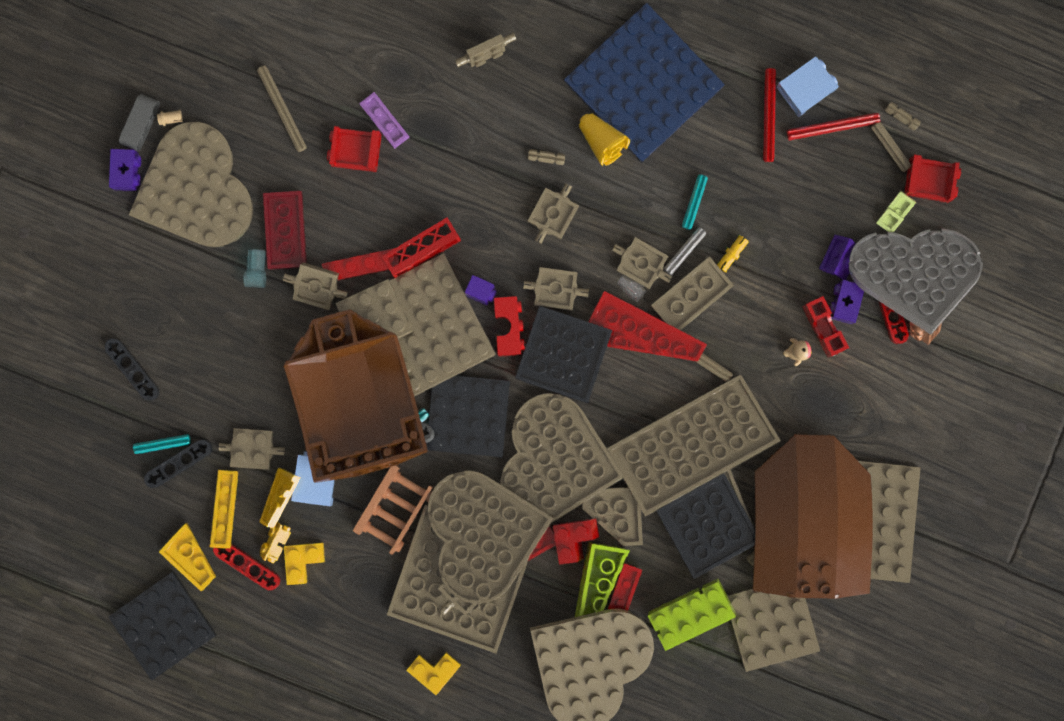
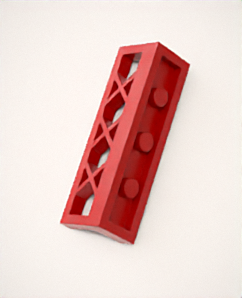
(426, 253)

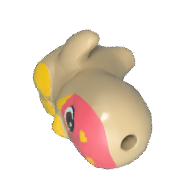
(798, 351)

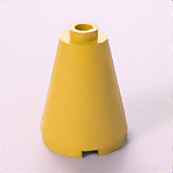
(603, 138)

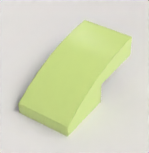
(896, 212)

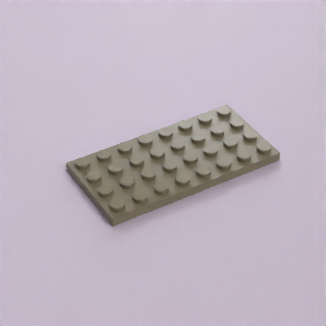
(693, 445)

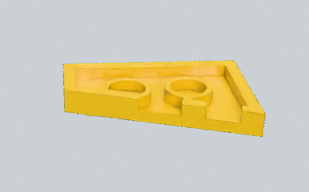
(280, 492)
(188, 558)

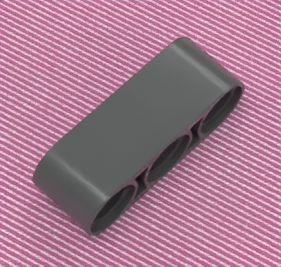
(139, 122)

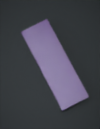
(384, 120)

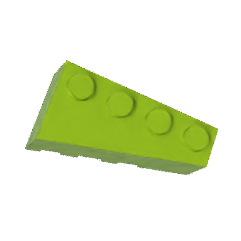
(598, 576)

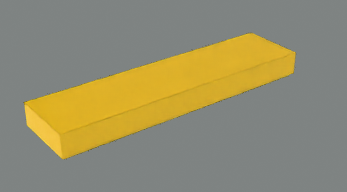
(224, 509)

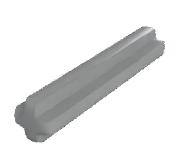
(685, 250)

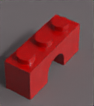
(508, 309)
(821, 322)

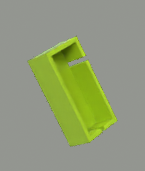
(691, 614)

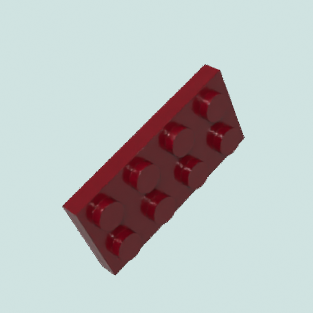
(284, 229)

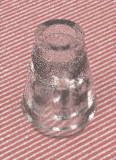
(631, 288)

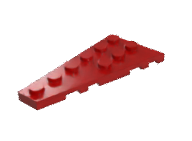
(643, 332)

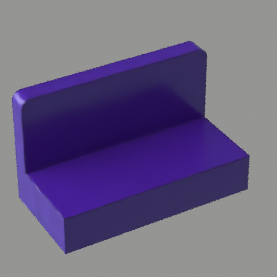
(837, 257)

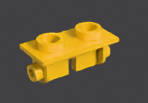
(270, 548)

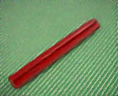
(769, 115)
(833, 126)

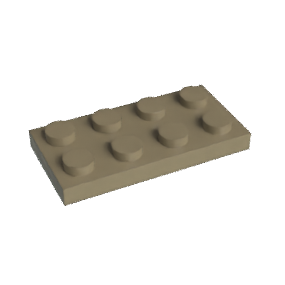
(692, 295)

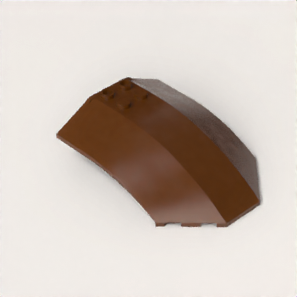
(353, 398)
(813, 521)

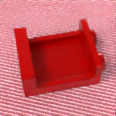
(354, 149)
(932, 179)

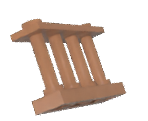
(374, 508)

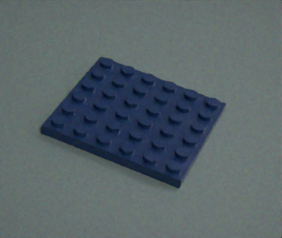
(644, 82)

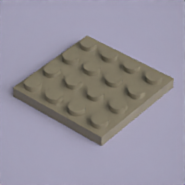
(771, 628)

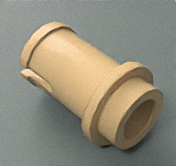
(169, 117)

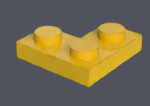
(296, 559)
(434, 676)

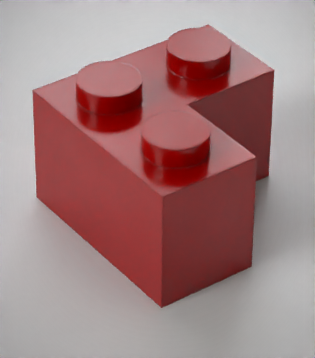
(569, 538)

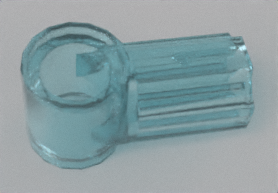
(255, 274)

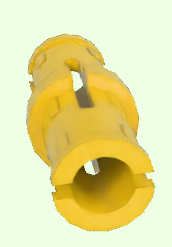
(732, 253)

